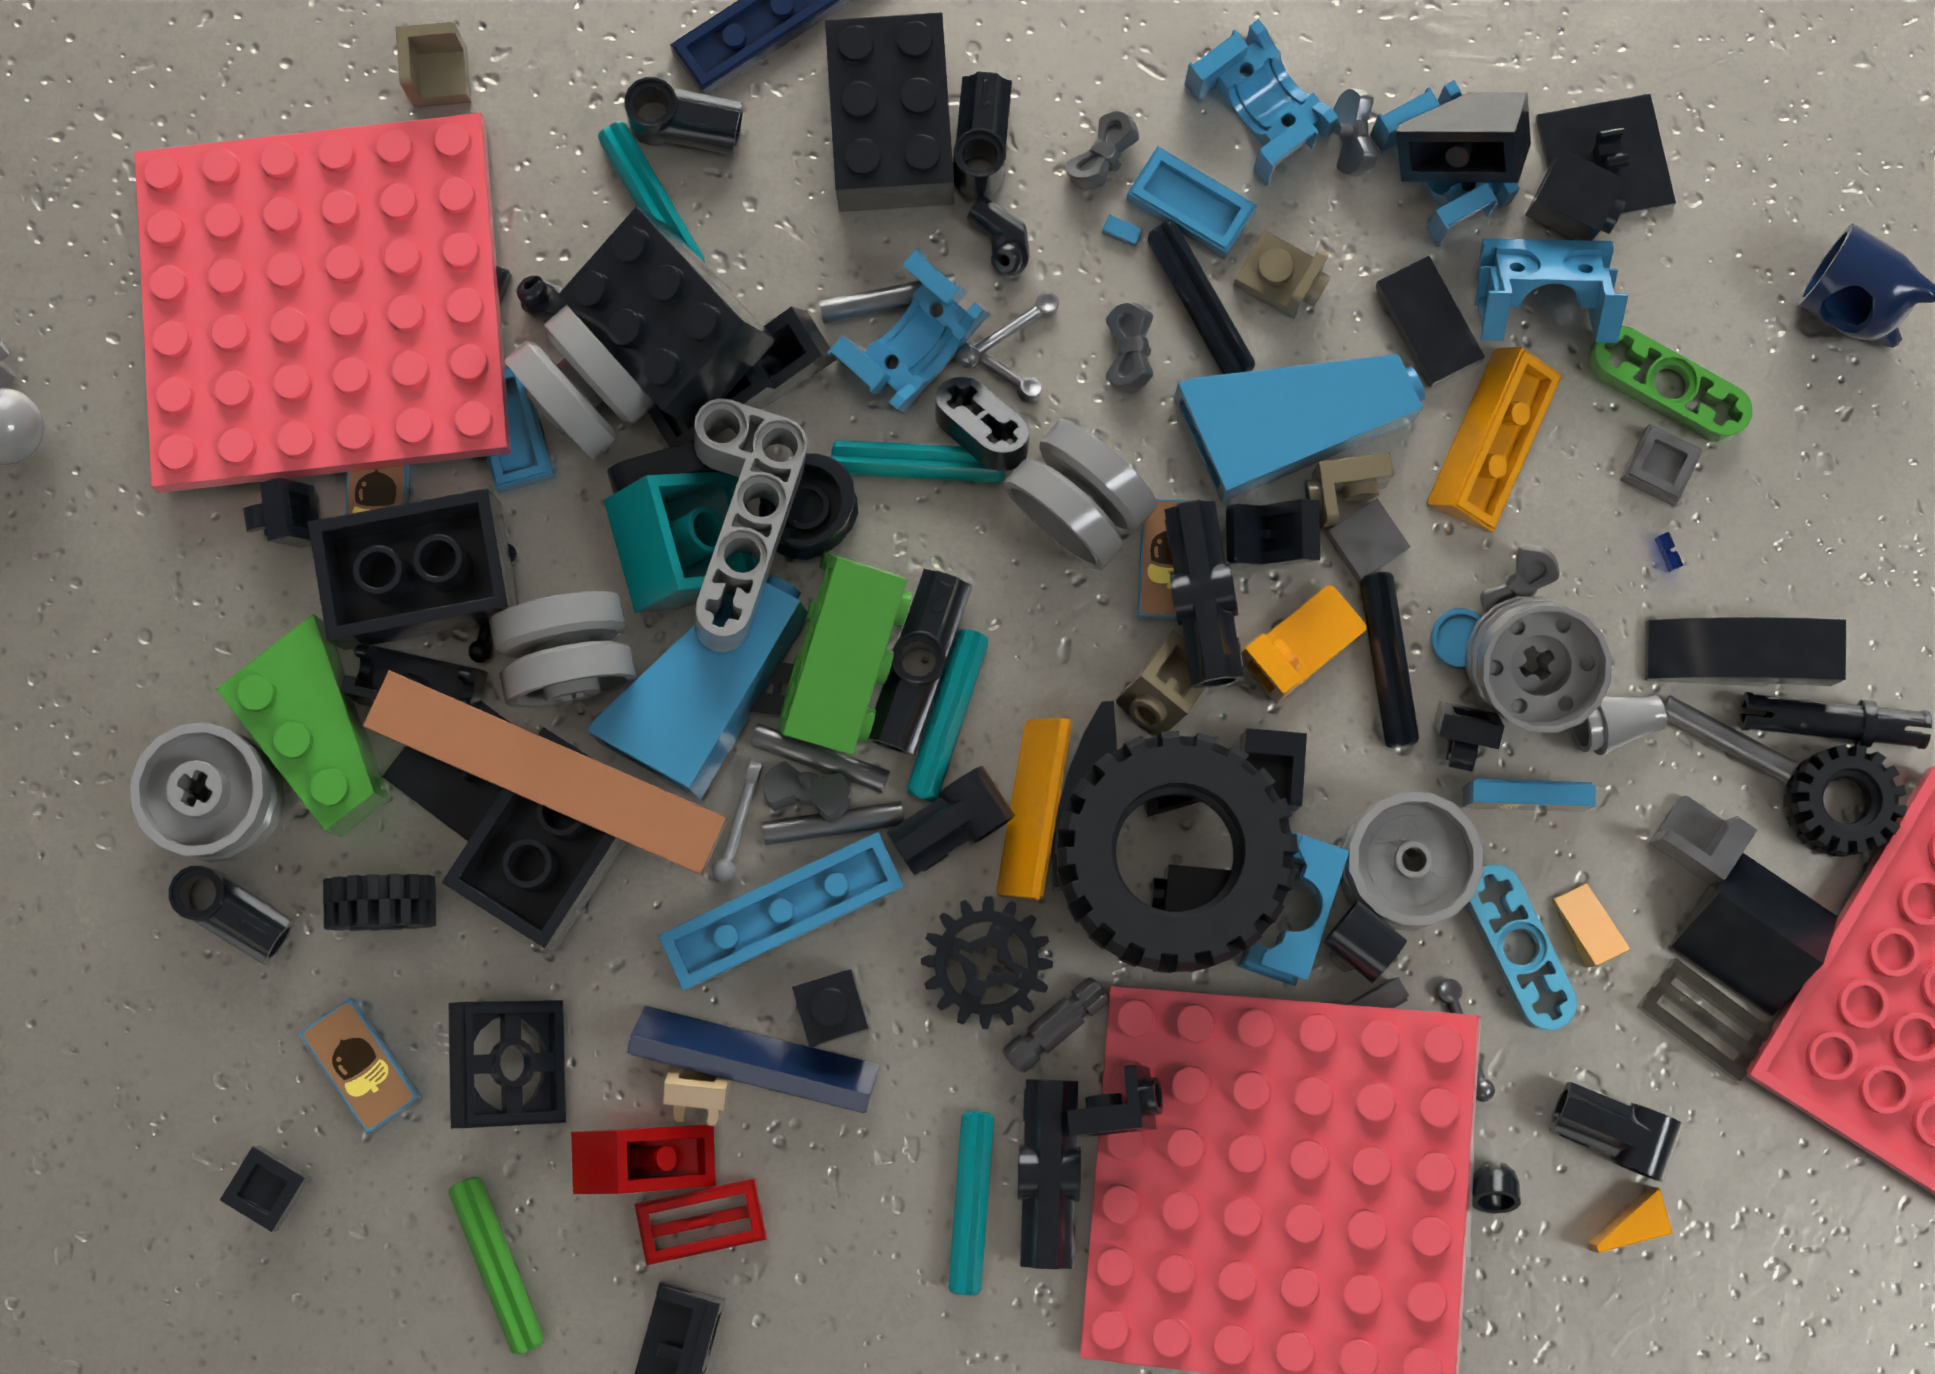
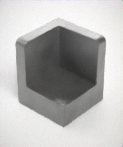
(1702, 840)

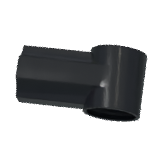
(690, 117)
(982, 133)
(962, 815)
(233, 915)
(1363, 942)
(1629, 1134)

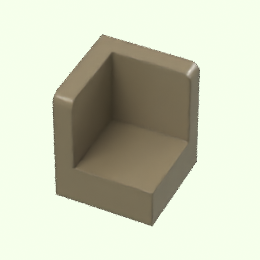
(433, 64)

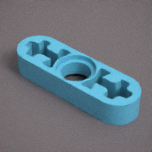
(1527, 994)

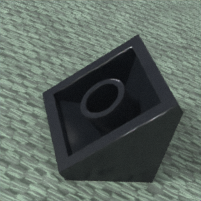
(1756, 935)

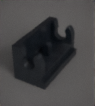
(447, 678)
(680, 1331)

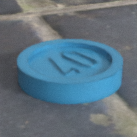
(1451, 635)

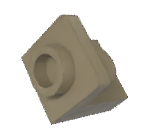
(1283, 275)
(1354, 477)
(1162, 689)

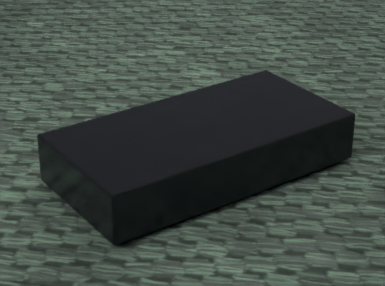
(1429, 321)

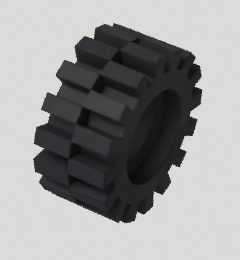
(1879, 790)
(379, 902)

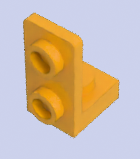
(1302, 643)

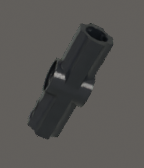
(1204, 594)
(929, 626)
(1048, 1175)

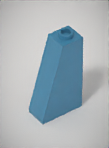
(1288, 418)
(696, 700)

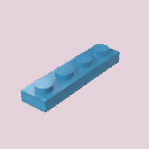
(781, 911)

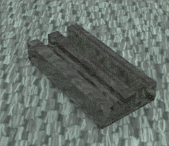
(1747, 1050)

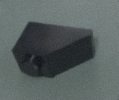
(1467, 140)

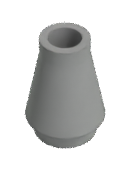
(1619, 723)

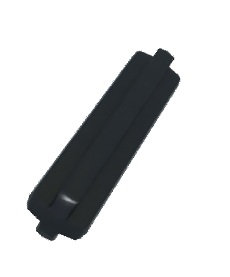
(1200, 299)
(1389, 660)

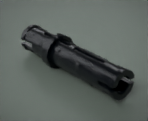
(1859, 722)

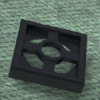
(548, 1100)

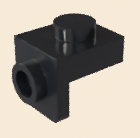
(1273, 533)

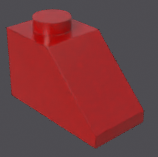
(643, 1159)

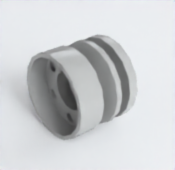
(1571, 669)

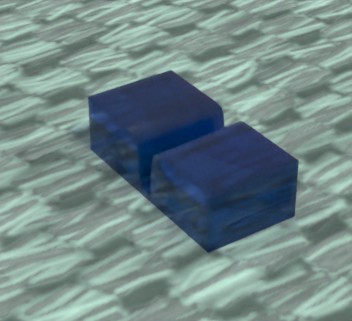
(1671, 559)

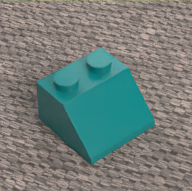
(668, 535)

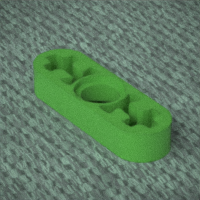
(1701, 417)

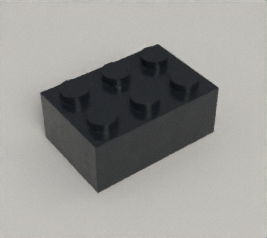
(889, 112)
(666, 316)
(412, 568)
(533, 865)

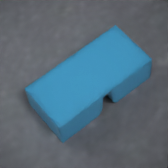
(1123, 230)

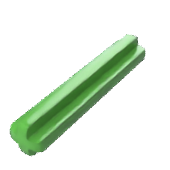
(496, 1265)

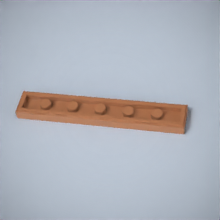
(545, 772)

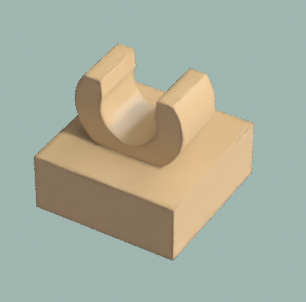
(695, 1090)

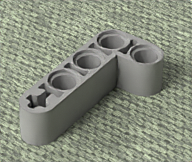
(741, 530)

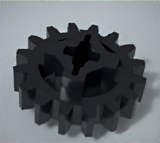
(998, 936)

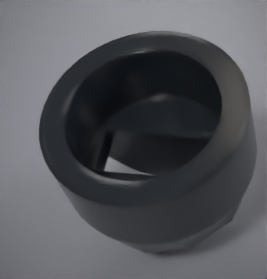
(1496, 1189)

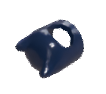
(1865, 288)

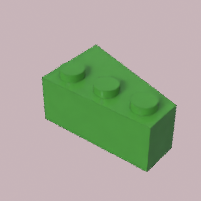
(843, 654)
(309, 727)

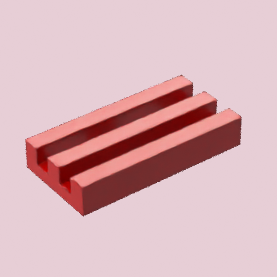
(752, 1210)

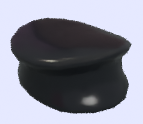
(821, 509)

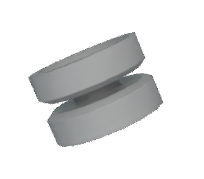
(578, 383)
(1081, 494)
(562, 648)
(171, 788)
(1425, 829)

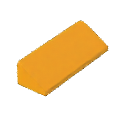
(1494, 437)
(1036, 807)

